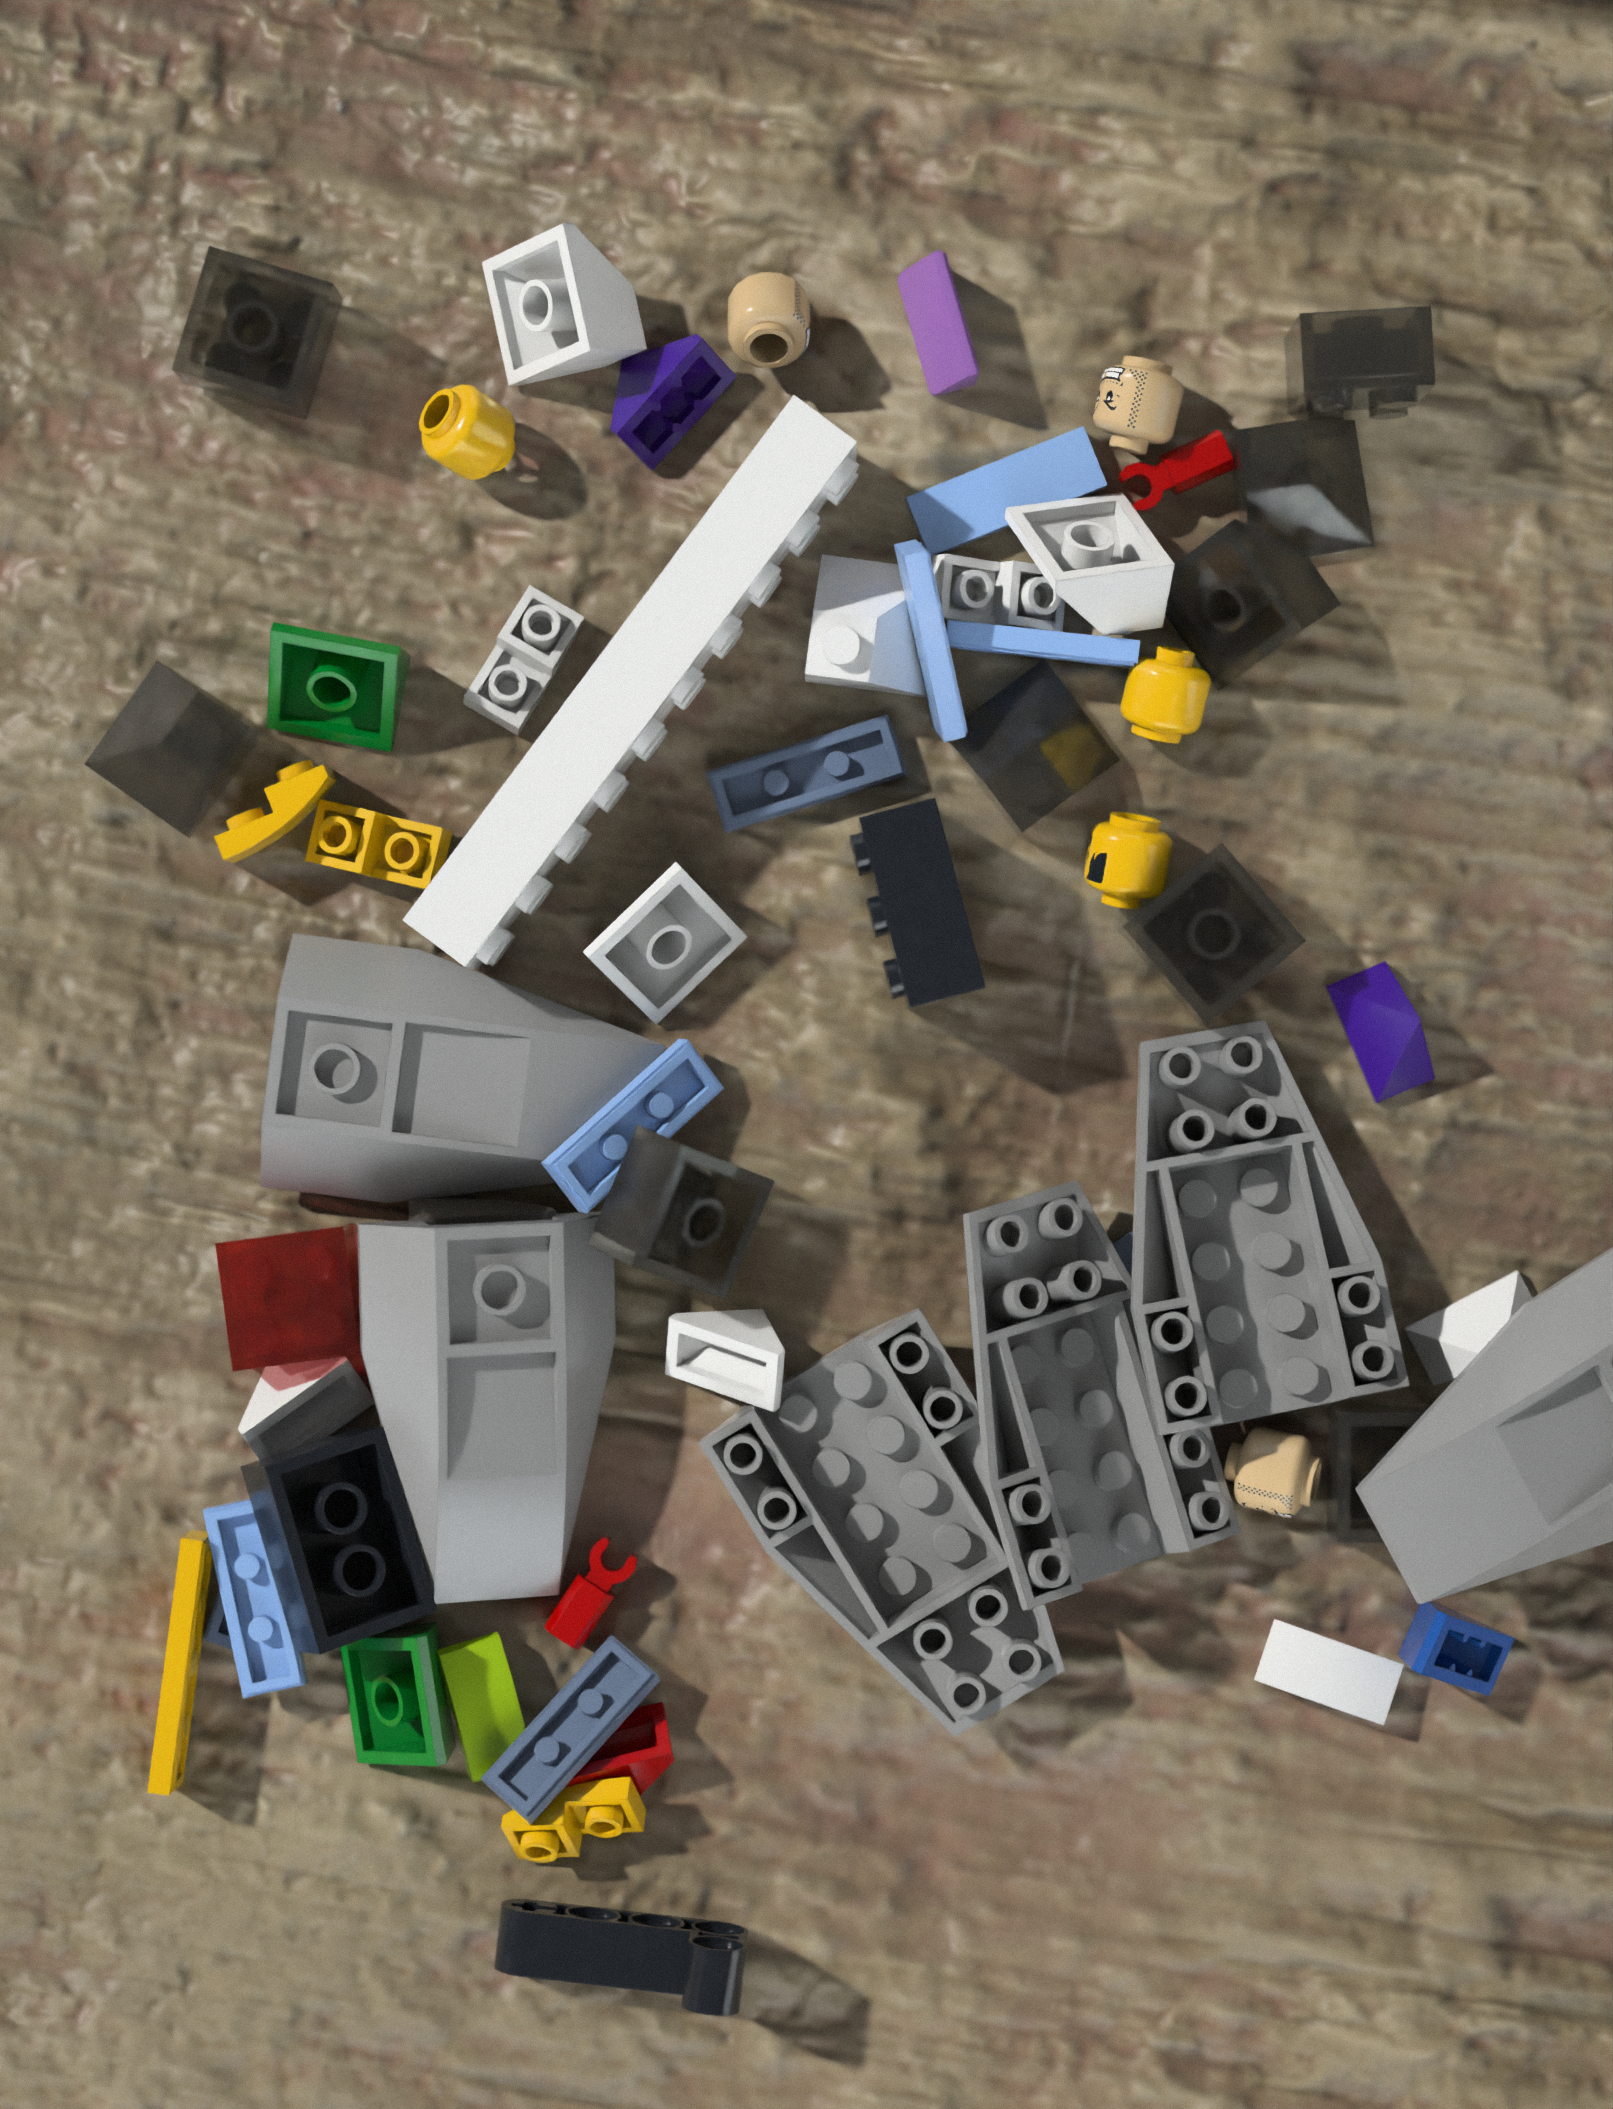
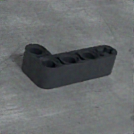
(625, 1951)

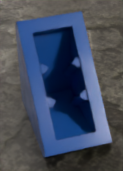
(1455, 1648)

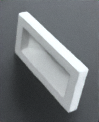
(1459, 1331)
(728, 1354)
(302, 1404)

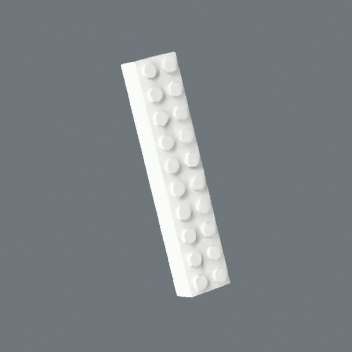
(635, 685)

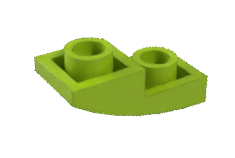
(481, 1700)

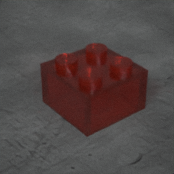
(290, 1296)

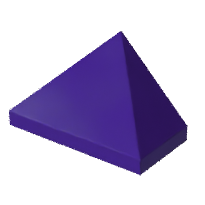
(665, 395)
(1382, 1031)

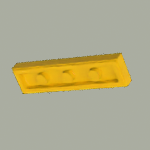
(181, 1663)

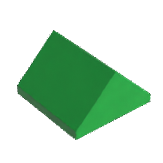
(335, 686)
(398, 1697)

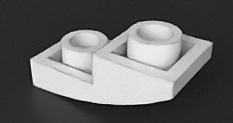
(996, 593)
(523, 660)
(1328, 1672)

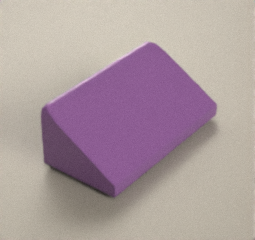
(938, 325)

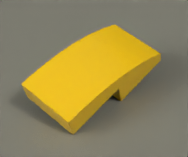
(291, 801)
(377, 844)
(593, 1808)

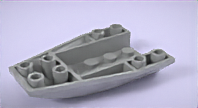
(425, 1075)
(1246, 1243)
(488, 1388)
(1068, 1407)
(1511, 1452)
(885, 1518)

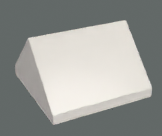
(665, 943)

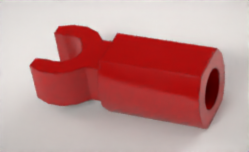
(1181, 468)
(588, 1597)

